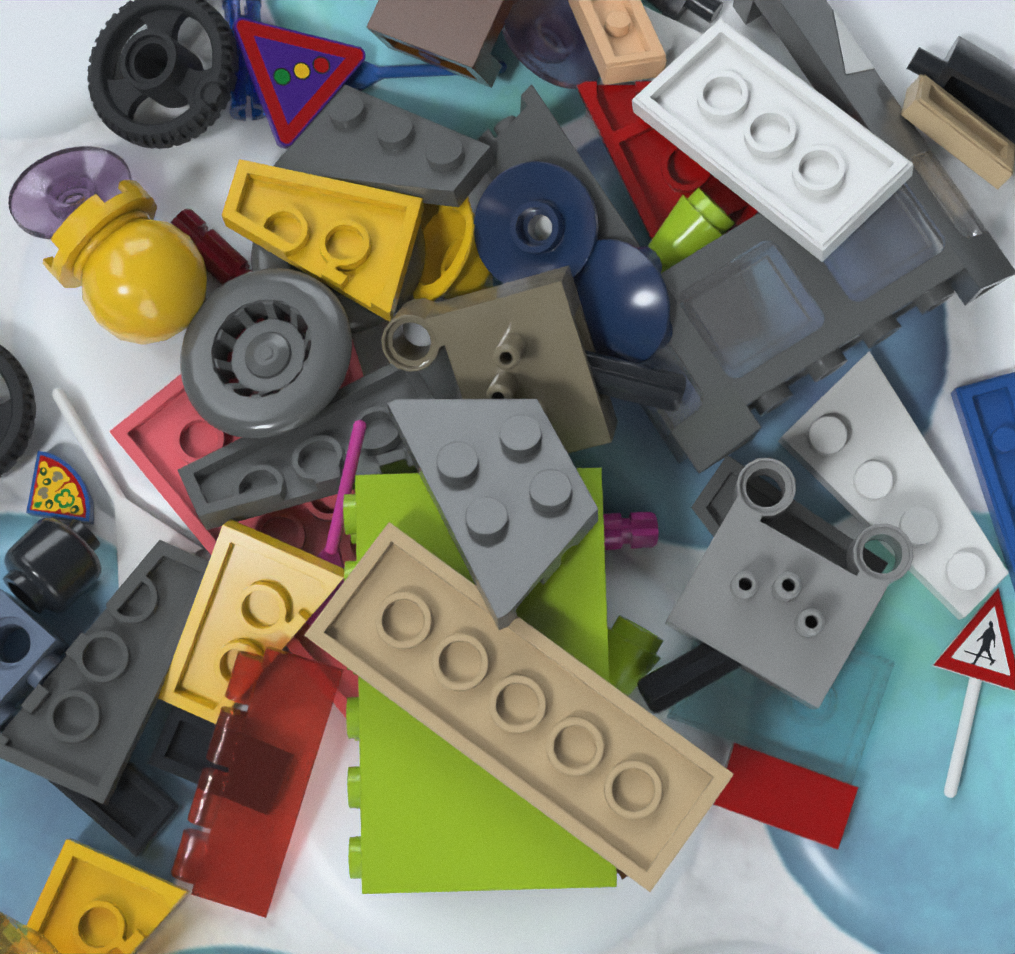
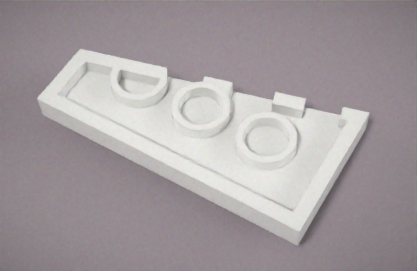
(884, 472)

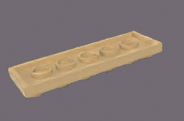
(520, 707)

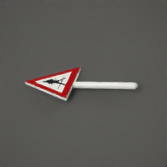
(983, 655)

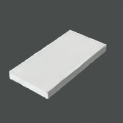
(772, 139)

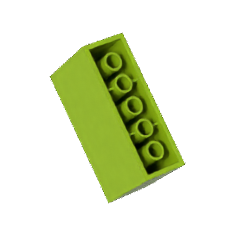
(425, 806)

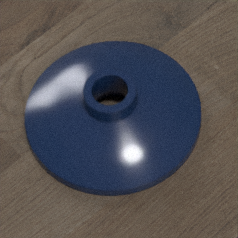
(508, 219)

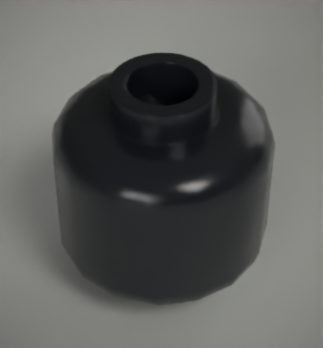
(52, 565)

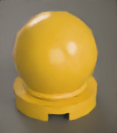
(134, 271)

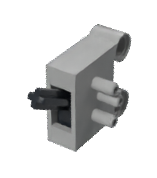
(771, 603)

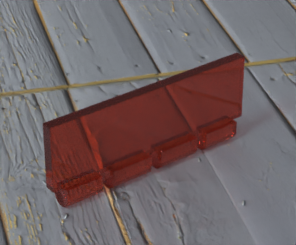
(270, 768)

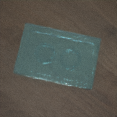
(771, 722)

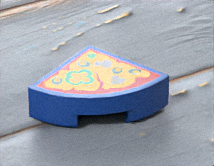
(59, 491)

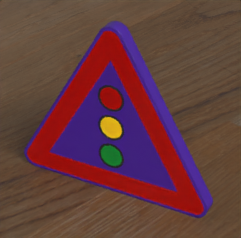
(293, 73)

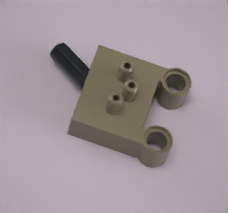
(532, 345)

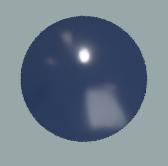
(625, 300)

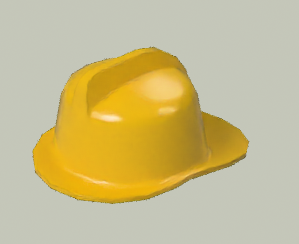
(451, 254)

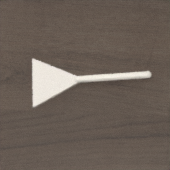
(135, 528)

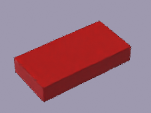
(787, 796)

